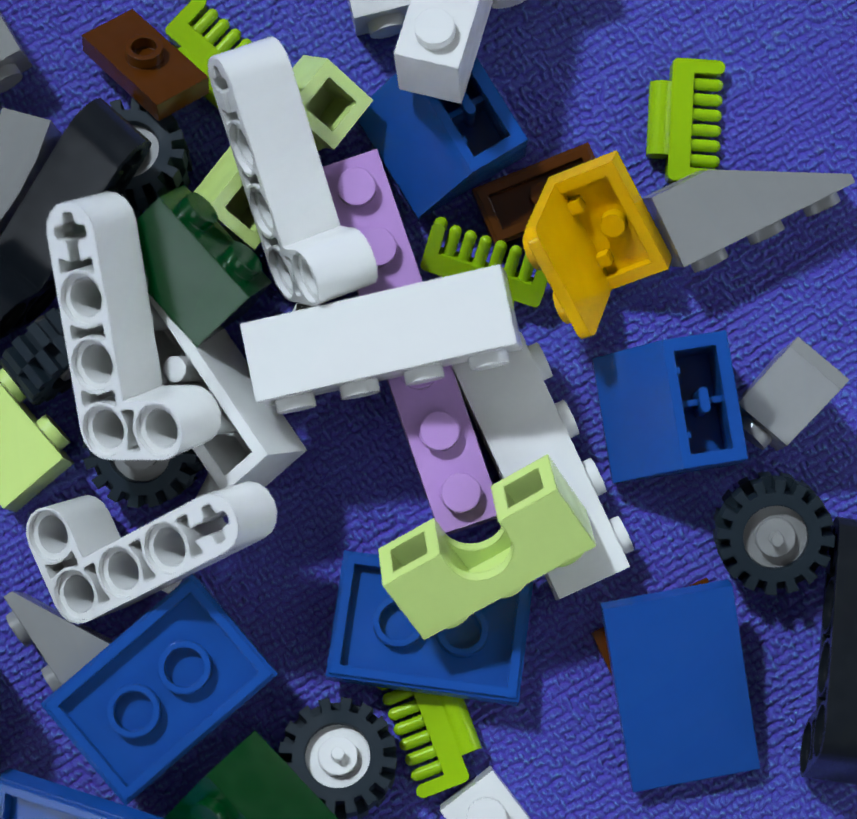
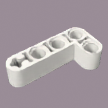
(284, 177)
(113, 341)
(98, 572)

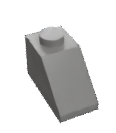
(788, 395)

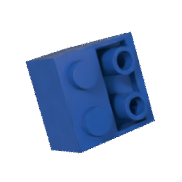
(439, 145)
(670, 407)

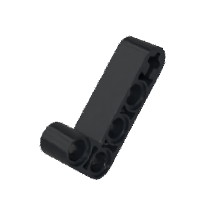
(91, 157)
(831, 731)

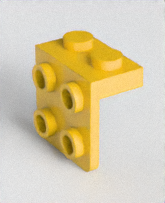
(592, 238)

